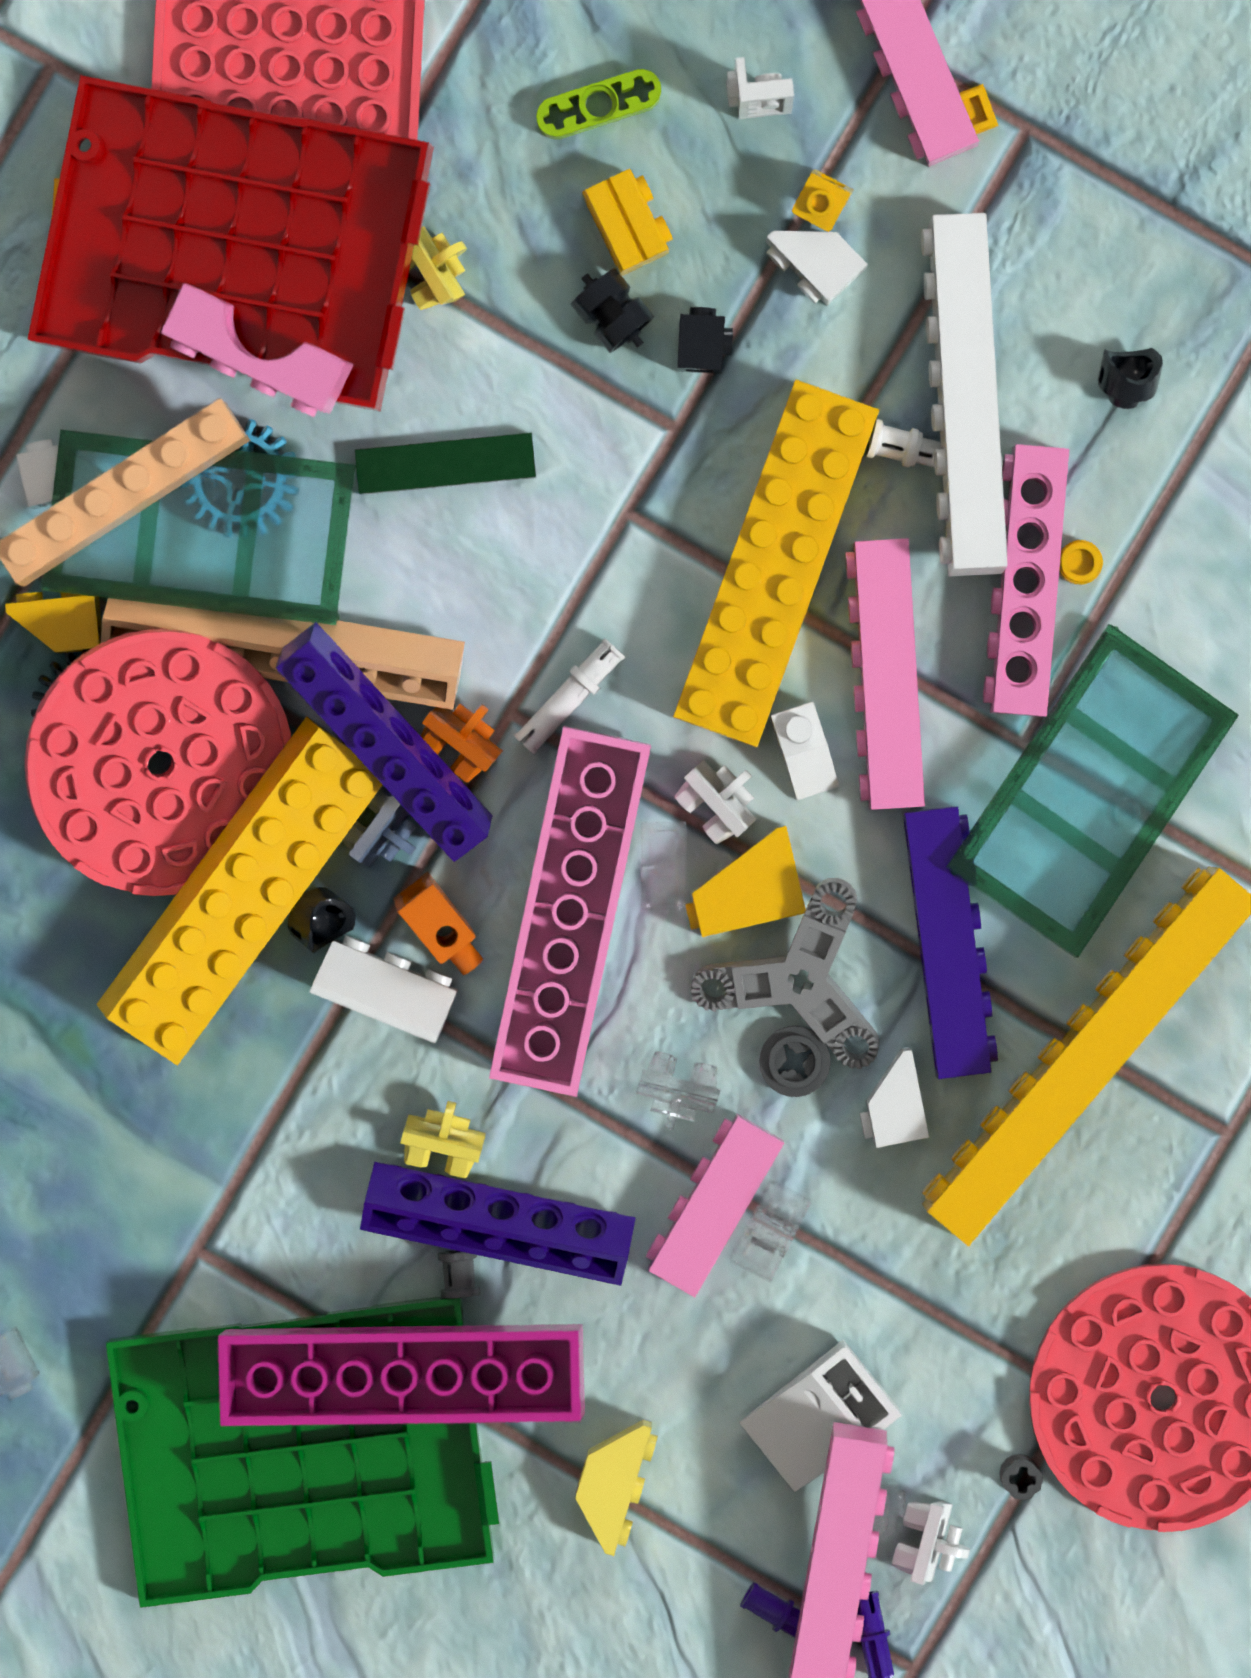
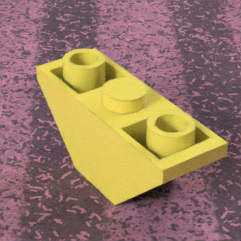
(612, 1482)

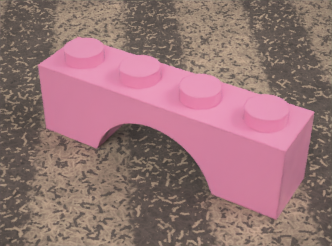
(207, 326)

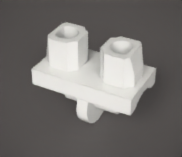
(723, 795)
(922, 1560)

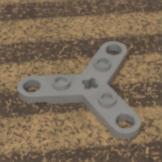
(770, 984)

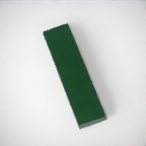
(445, 463)

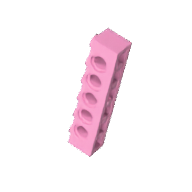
(1050, 469)

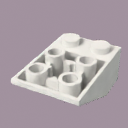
(798, 1419)

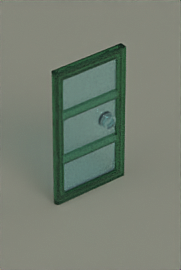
(234, 539)
(1092, 791)

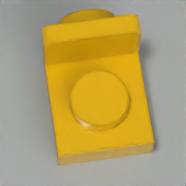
(822, 200)

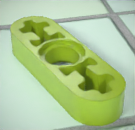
(605, 86)

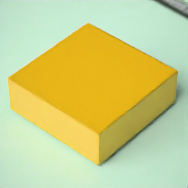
(979, 109)

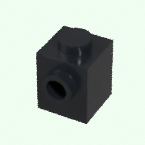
(703, 341)

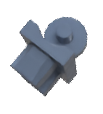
(385, 833)

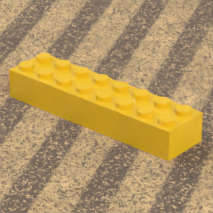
(776, 563)
(240, 892)

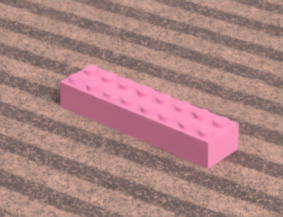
(570, 911)

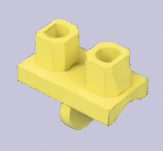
(439, 267)
(444, 1135)

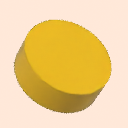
(1080, 562)

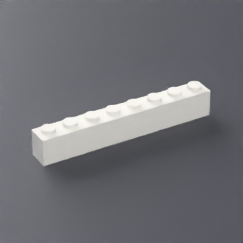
(966, 395)

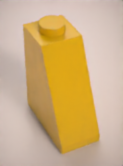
(750, 890)

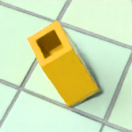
(60, 623)

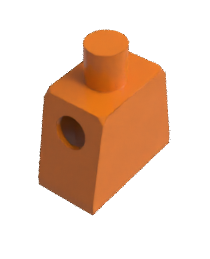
(427, 910)

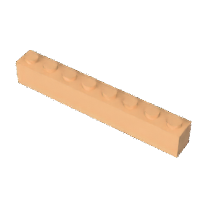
(396, 662)

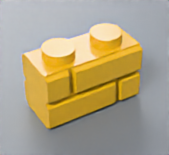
(626, 221)

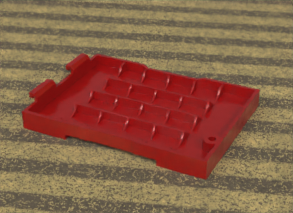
(264, 210)

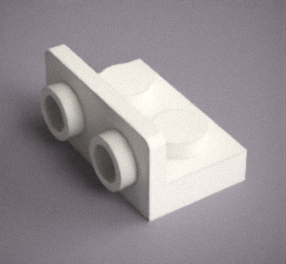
(764, 97)

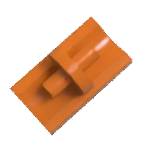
(466, 734)

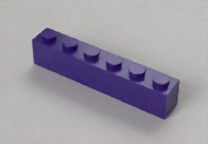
(948, 945)

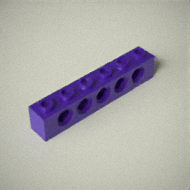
(384, 741)
(497, 1223)

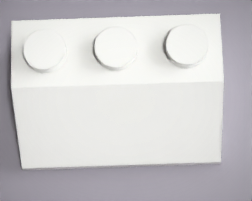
(385, 988)

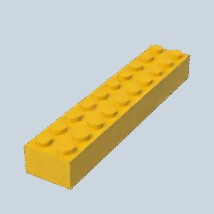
(1088, 1054)

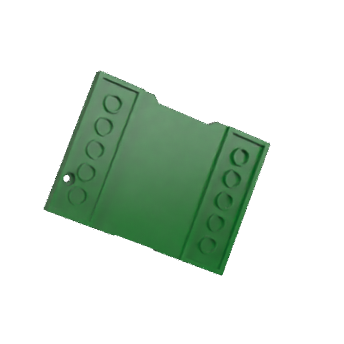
(272, 1502)

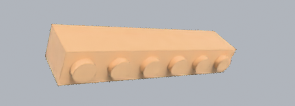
(121, 492)

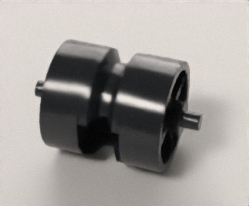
(612, 310)

